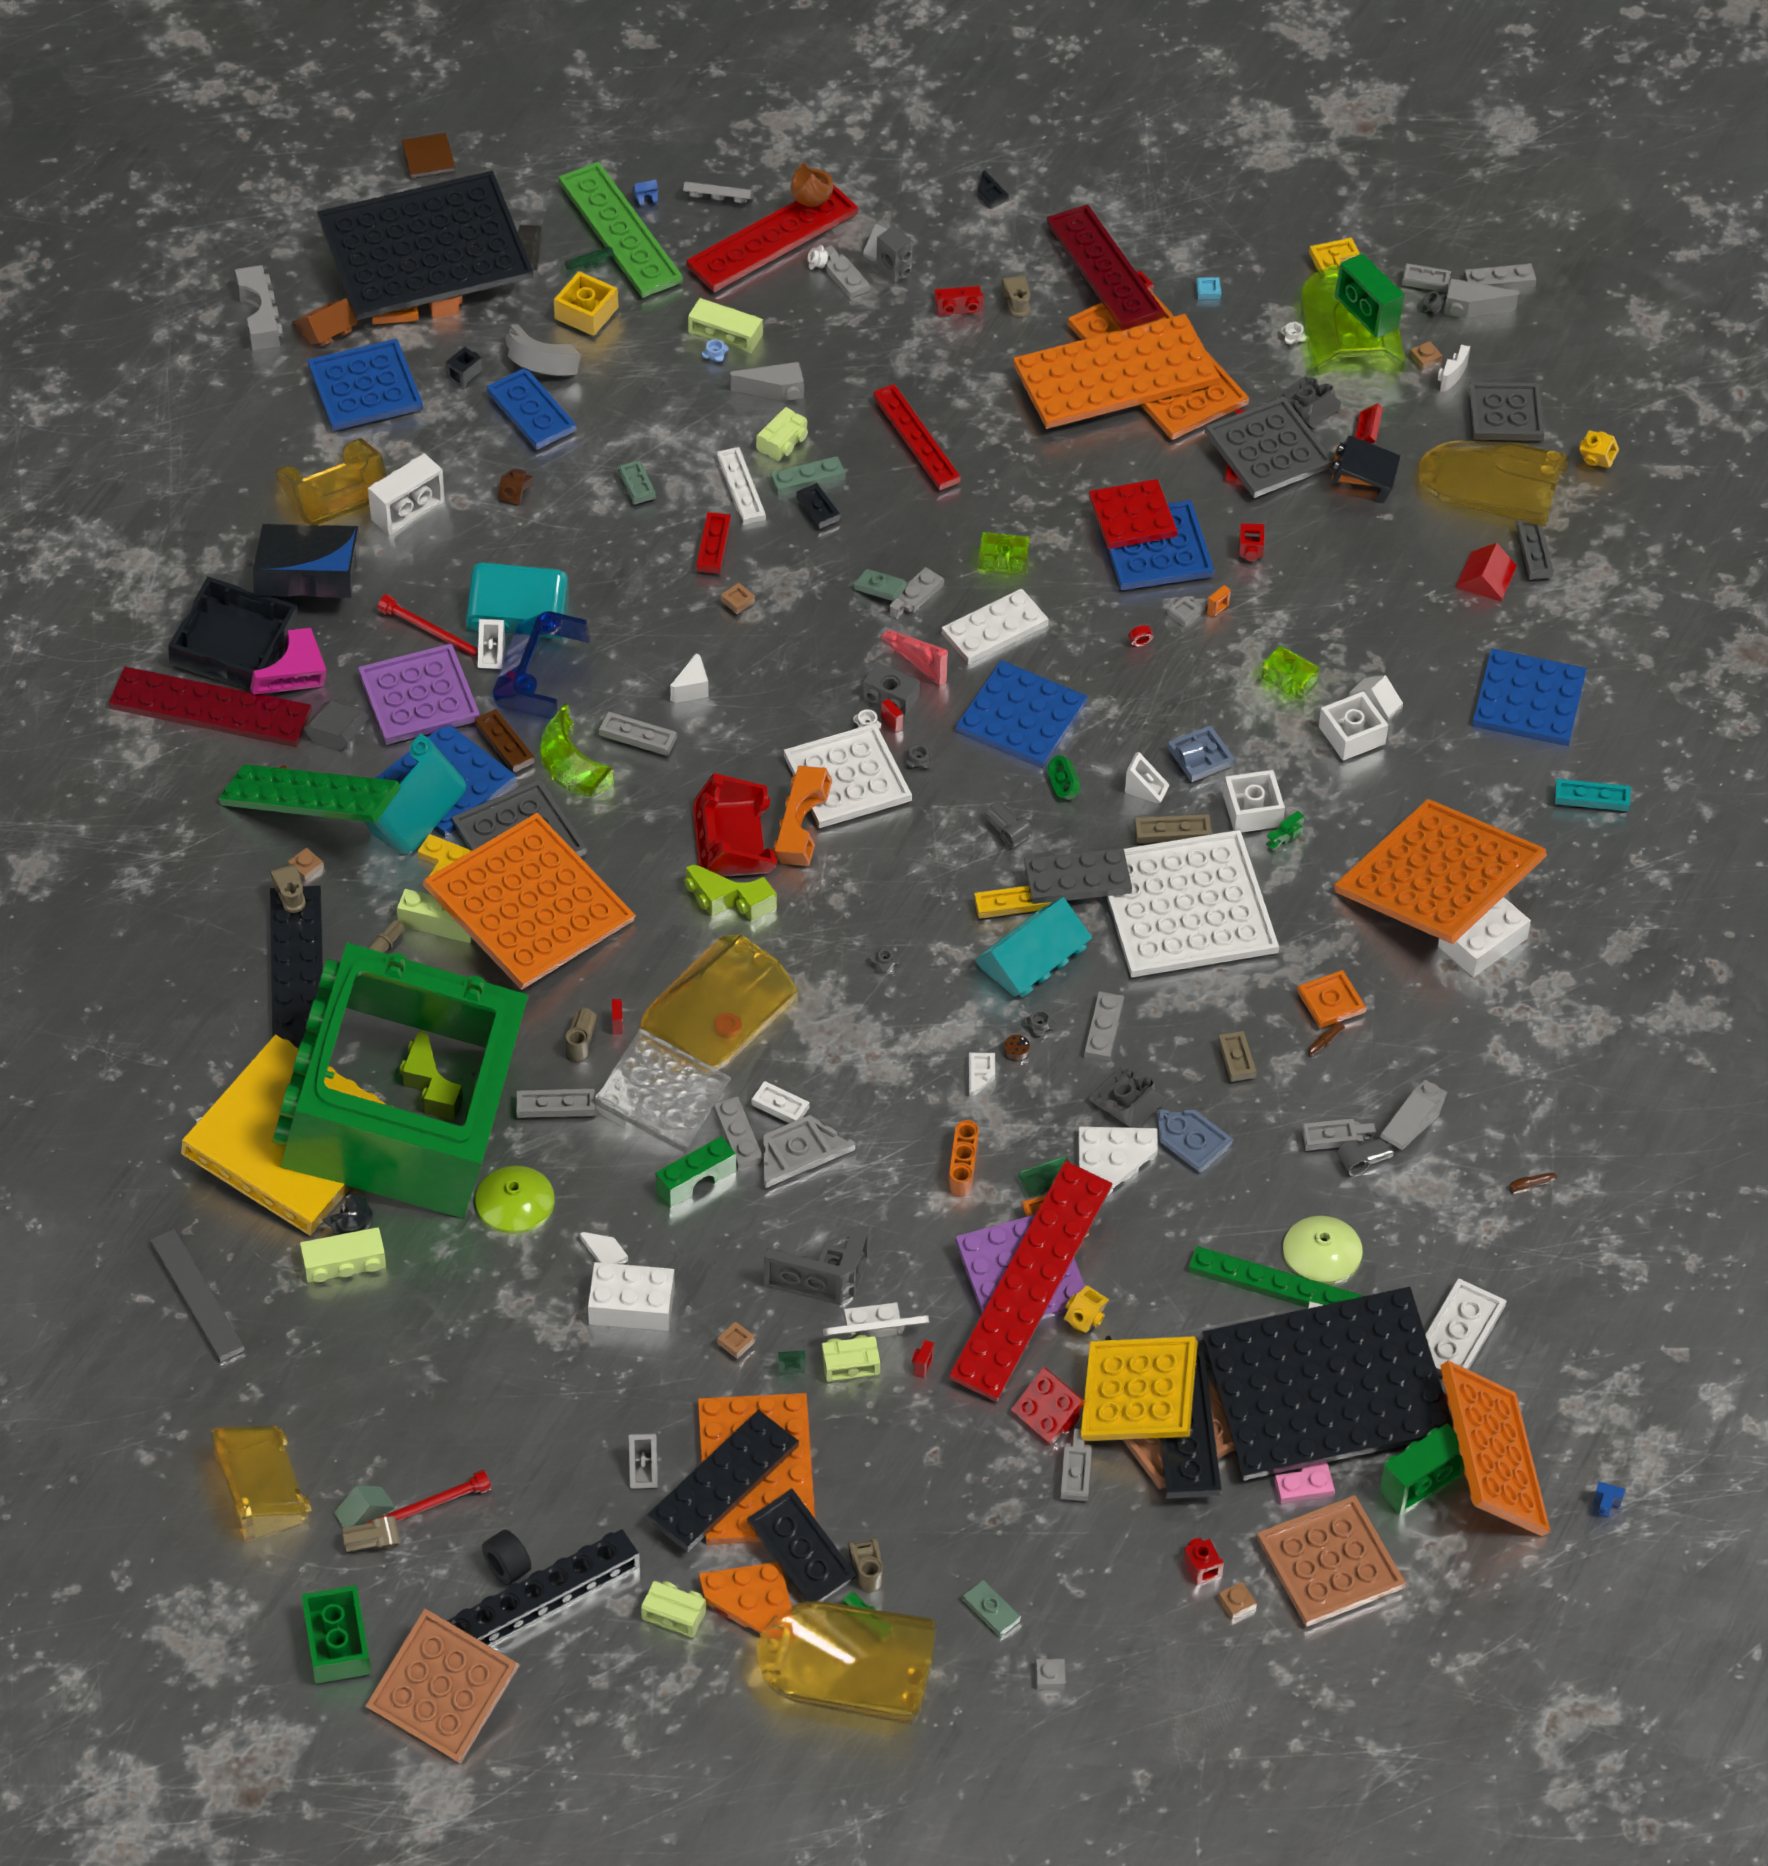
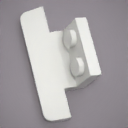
(874, 1321)

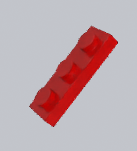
(713, 542)

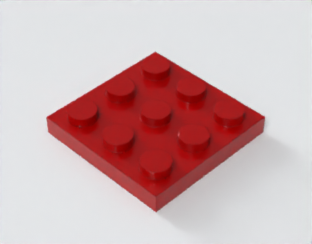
(1132, 513)

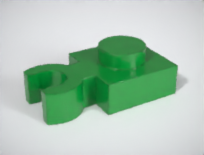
(1289, 829)

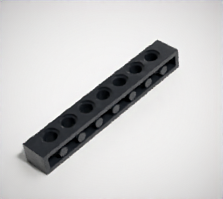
(550, 1597)

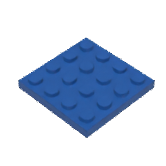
(365, 384)
(1165, 559)
(1529, 697)
(1021, 714)
(482, 773)

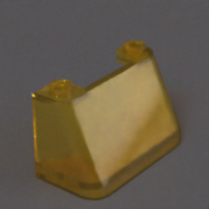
(334, 489)
(260, 1479)

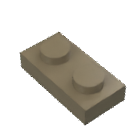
(1237, 1056)

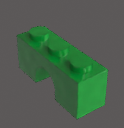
(679, 1178)

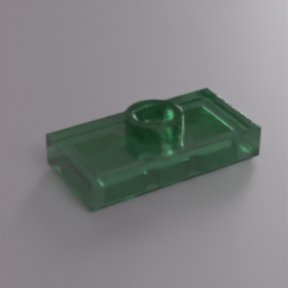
(590, 259)
(1040, 1178)

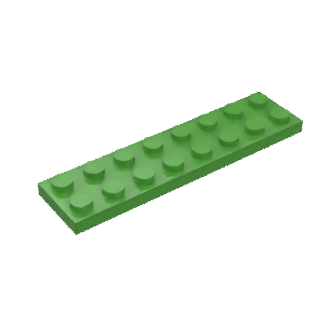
(620, 228)

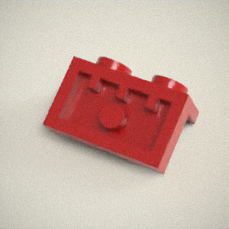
(959, 300)

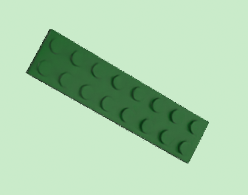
(309, 793)

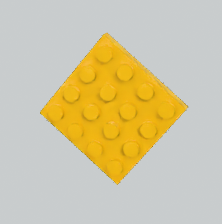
(1139, 1388)

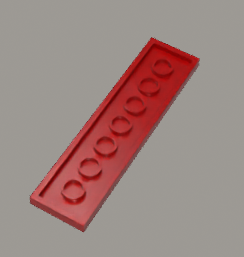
(768, 239)

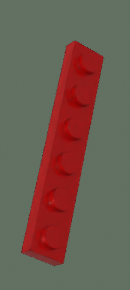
(916, 437)

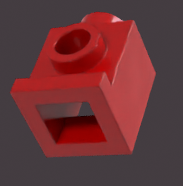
(1251, 546)
(1203, 1560)

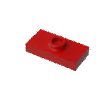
(1369, 423)

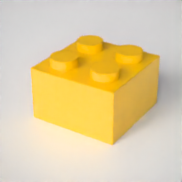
(586, 303)

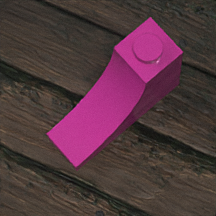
(297, 669)

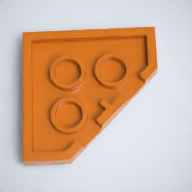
(747, 1593)

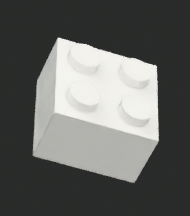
(1353, 725)
(1253, 801)

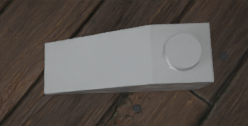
(1475, 299)
(771, 382)
(1415, 1114)

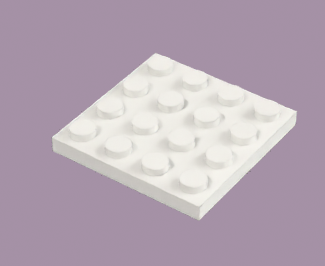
(860, 771)

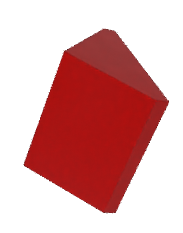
(1487, 572)

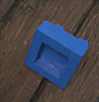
(645, 189)
(1608, 1496)

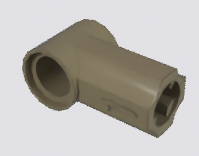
(580, 1034)
(380, 1534)

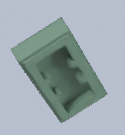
(637, 482)
(880, 584)
(991, 1608)

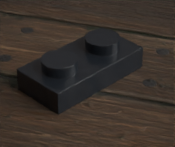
(818, 505)

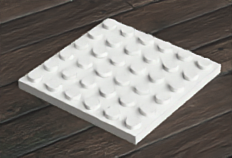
(1191, 905)

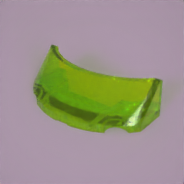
(567, 764)

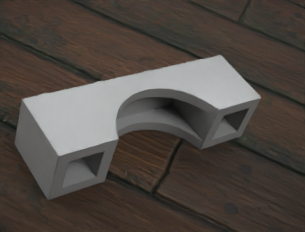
(262, 325)

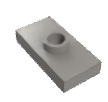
(1426, 278)

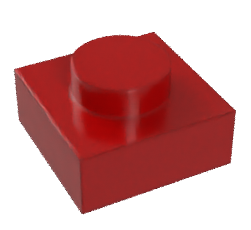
(923, 1358)

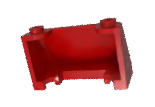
(730, 827)

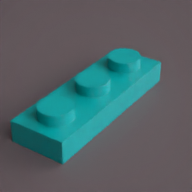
(1592, 794)

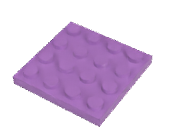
(418, 693)
(989, 1253)

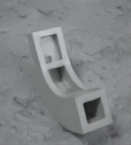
(540, 356)

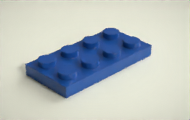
(531, 408)

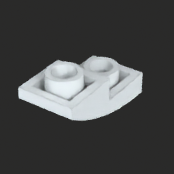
(1454, 368)

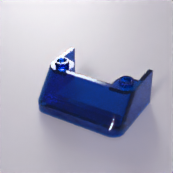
(517, 688)

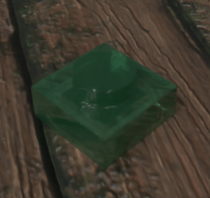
(792, 1363)

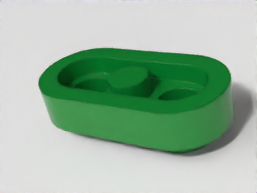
(1063, 777)

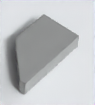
(1187, 609)

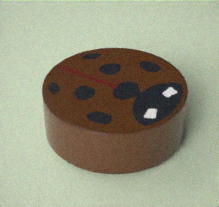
(1016, 1047)

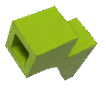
(719, 893)
(419, 1072)

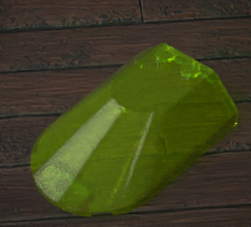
(1335, 331)

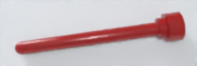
(388, 605)
(477, 1483)

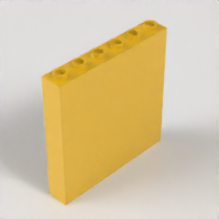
(238, 1136)

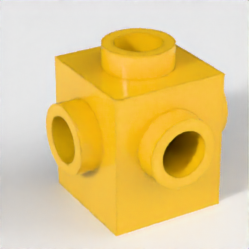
(1598, 449)
(1086, 1309)

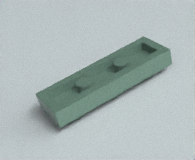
(805, 475)

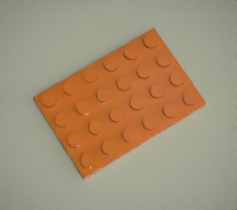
(721, 1418)
(1494, 1448)

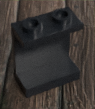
(1367, 464)

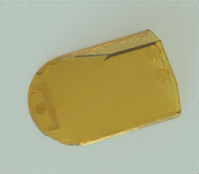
(1495, 477)
(722, 1001)
(849, 1659)

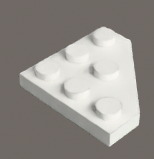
(1116, 1151)

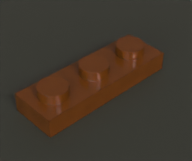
(504, 740)

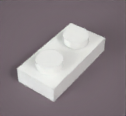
(780, 1103)

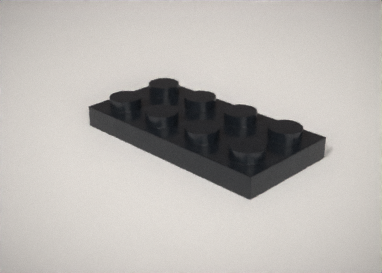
(801, 1547)

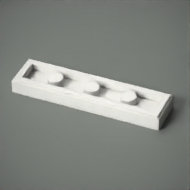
(741, 486)

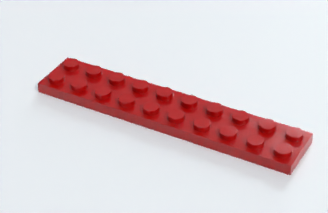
(1030, 1281)

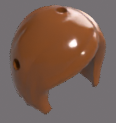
(811, 186)

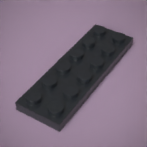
(1192, 1461)
(722, 1480)

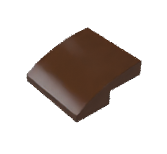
(428, 155)

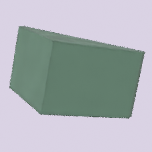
(363, 1505)

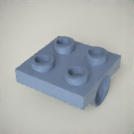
(1201, 753)

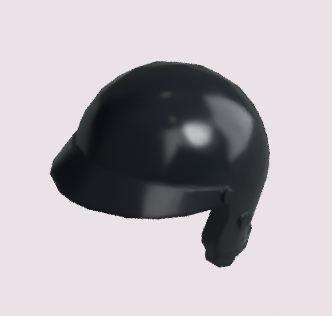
(353, 1216)

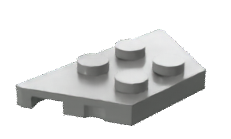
(800, 1148)

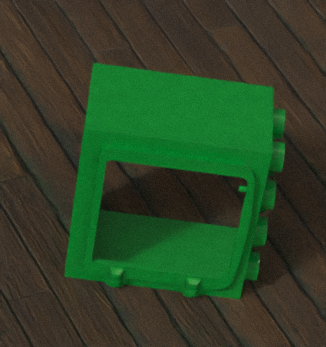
(383, 1145)

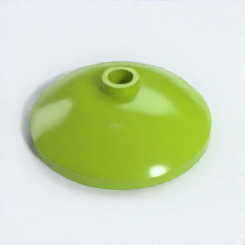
(514, 1210)

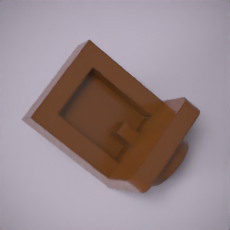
(513, 485)

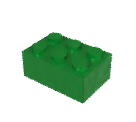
(1369, 295)
(1421, 1469)
(336, 1634)

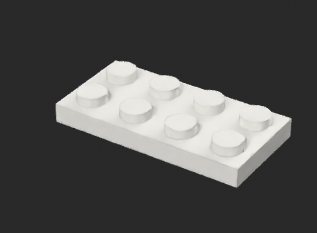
(995, 626)
(1463, 1324)

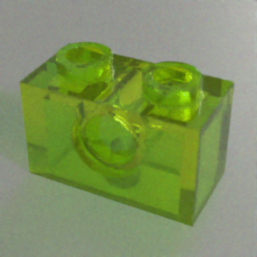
(1004, 552)
(1290, 673)

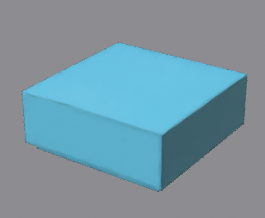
(1208, 288)

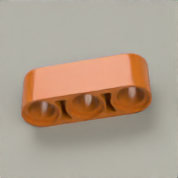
(964, 1146)

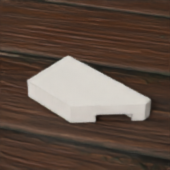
(980, 1071)
(604, 1248)

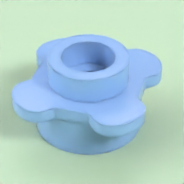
(715, 350)

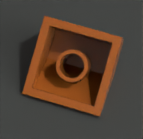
(326, 322)

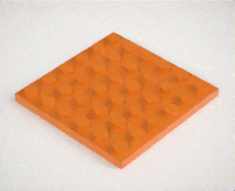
(1440, 871)
(528, 900)

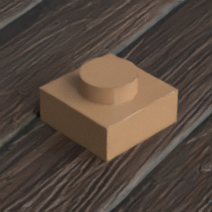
(1426, 355)
(737, 598)
(307, 864)
(736, 1340)
(1237, 1600)

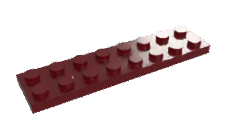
(1105, 267)
(210, 706)

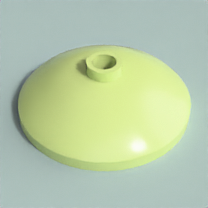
(1318, 1259)

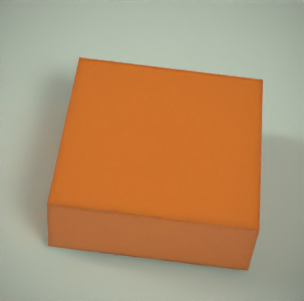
(1218, 601)

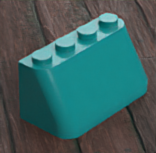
(515, 594)
(1035, 948)

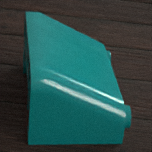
(422, 800)

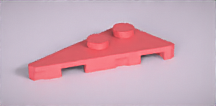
(924, 656)

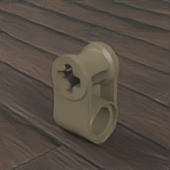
(1017, 295)
(289, 887)
(867, 1560)

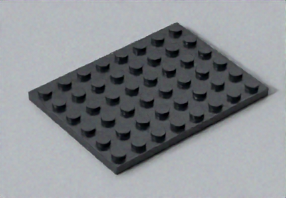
(424, 244)
(1326, 1382)

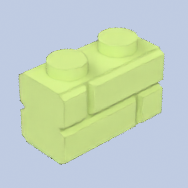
(782, 434)
(850, 1358)
(674, 1608)

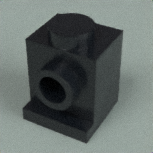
(463, 367)

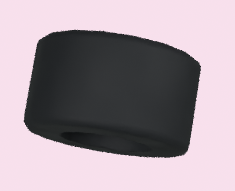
(506, 1556)

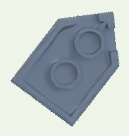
(1192, 1137)

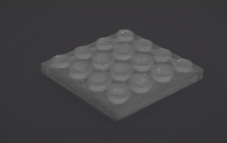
(662, 1090)

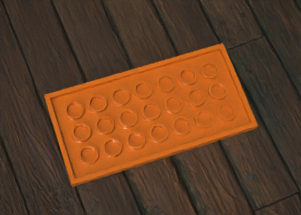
(1116, 371)
(1176, 413)

